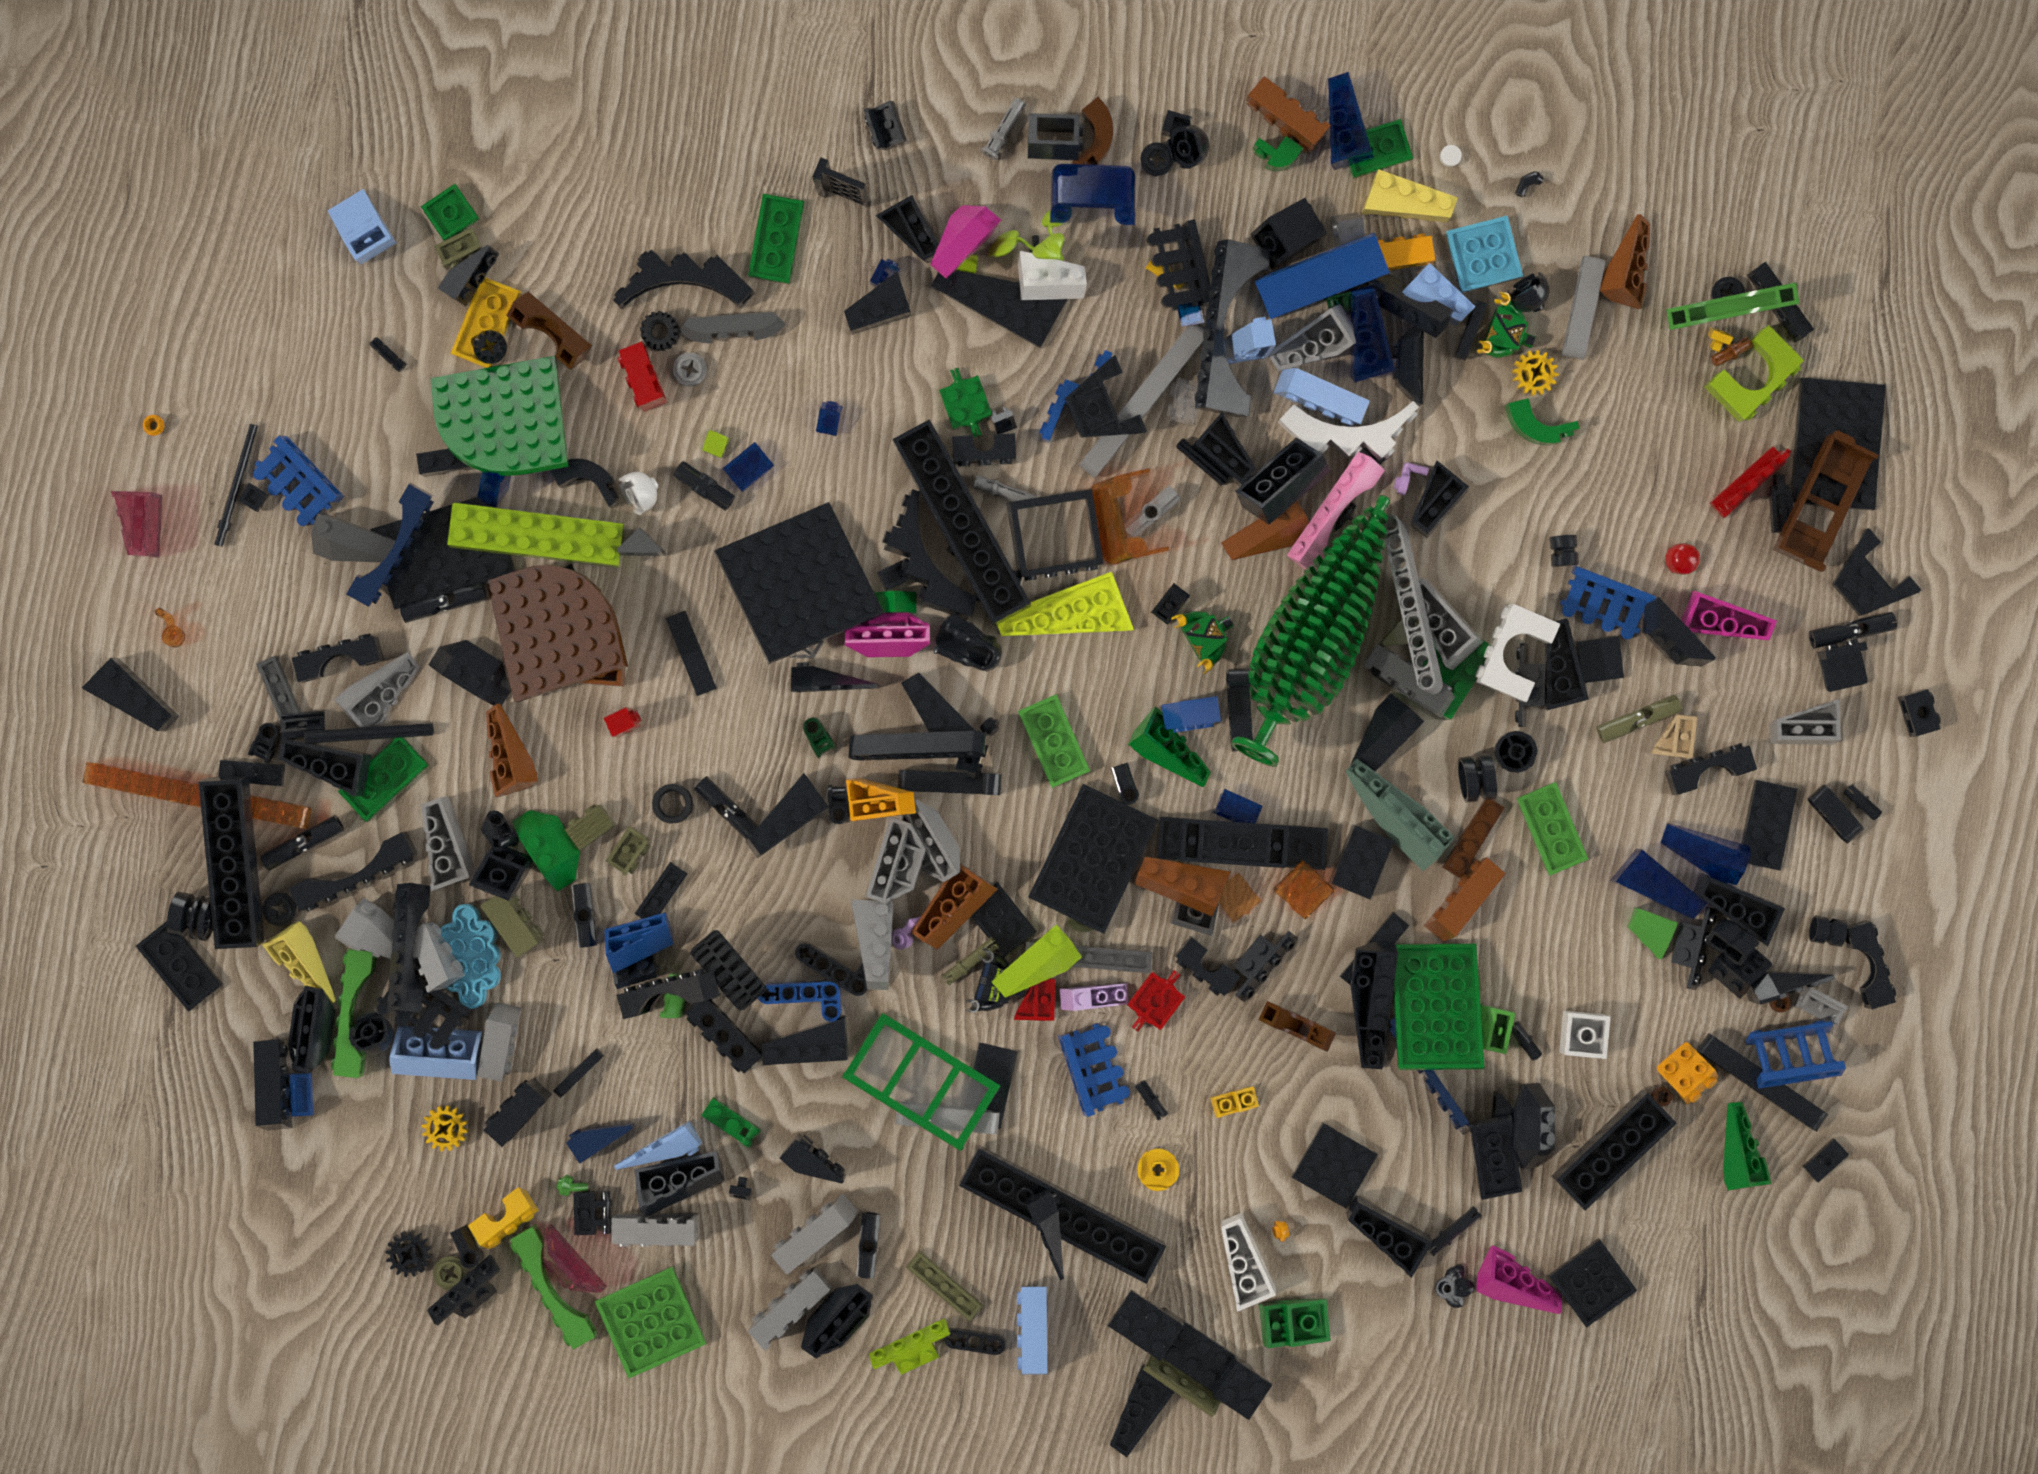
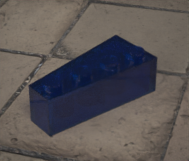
(1347, 130)
(1371, 351)
(1654, 882)

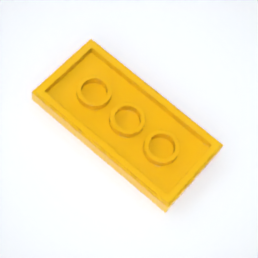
(485, 313)

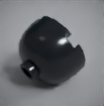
(1188, 146)
(1530, 293)
(1515, 751)
(371, 1034)

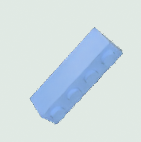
(419, 1058)

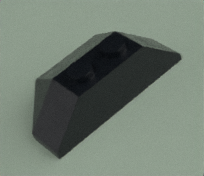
(1409, 364)
(1672, 636)
(473, 671)
(310, 1029)
(1533, 1126)
(836, 1320)

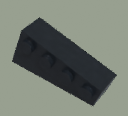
(1563, 670)
(127, 692)
(932, 707)
(335, 765)
(791, 813)
(1744, 908)
(813, 1044)
(271, 1085)
(1393, 1236)

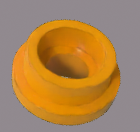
(148, 422)
(1280, 1230)

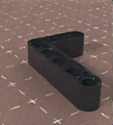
(949, 782)

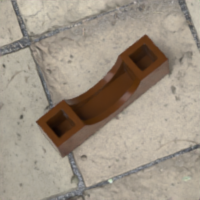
(531, 313)

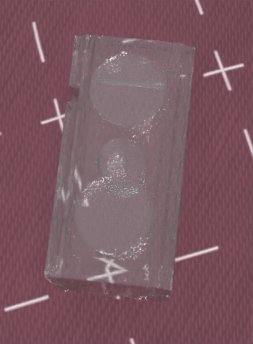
(1183, 404)

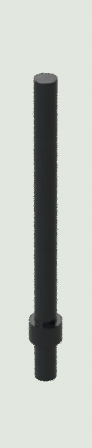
(224, 524)

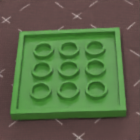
(650, 1322)

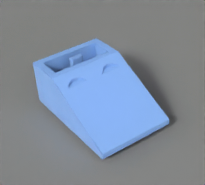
(361, 227)

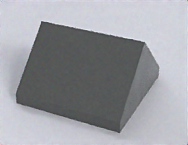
(640, 544)
(1193, 919)

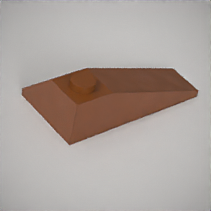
(1625, 272)
(1264, 538)

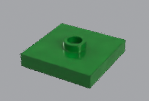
(450, 212)

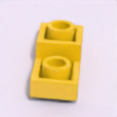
(1234, 1101)

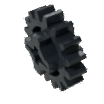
(416, 1256)

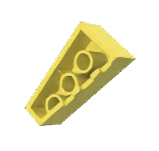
(1407, 199)

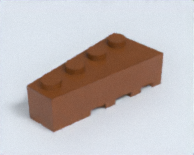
(1465, 899)

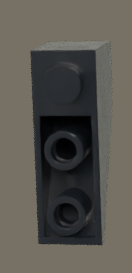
(466, 277)

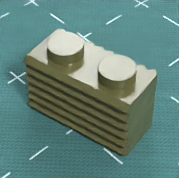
(589, 827)

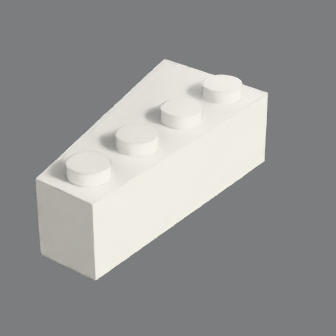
(1247, 1269)

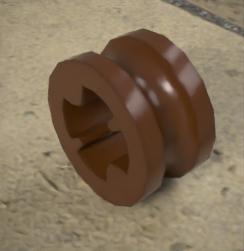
(1778, 1009)
(1668, 1097)

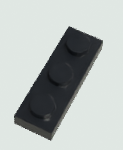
(258, 772)

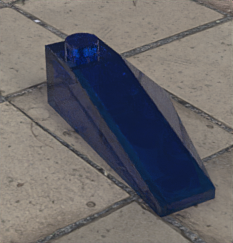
(1711, 854)

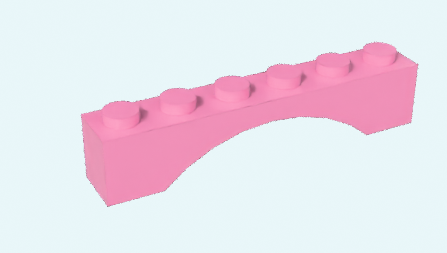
(1358, 477)

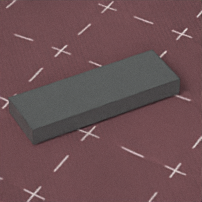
(278, 686)

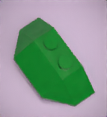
(549, 847)

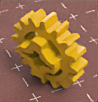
(1526, 369)
(440, 1121)

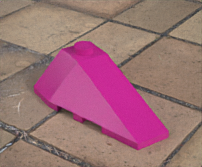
(963, 236)
(1509, 1282)

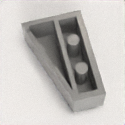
(1812, 726)
(435, 957)
(499, 1042)

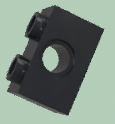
(1909, 706)

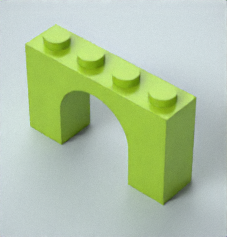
(1781, 363)

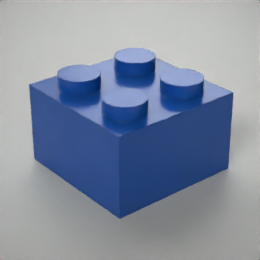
(1191, 714)

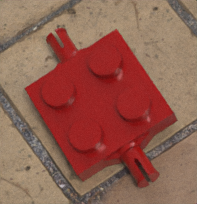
(1156, 1000)

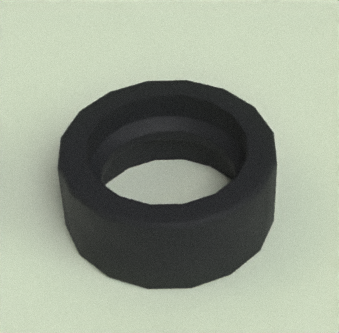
(657, 808)

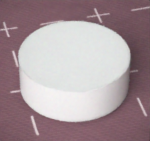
(1450, 156)

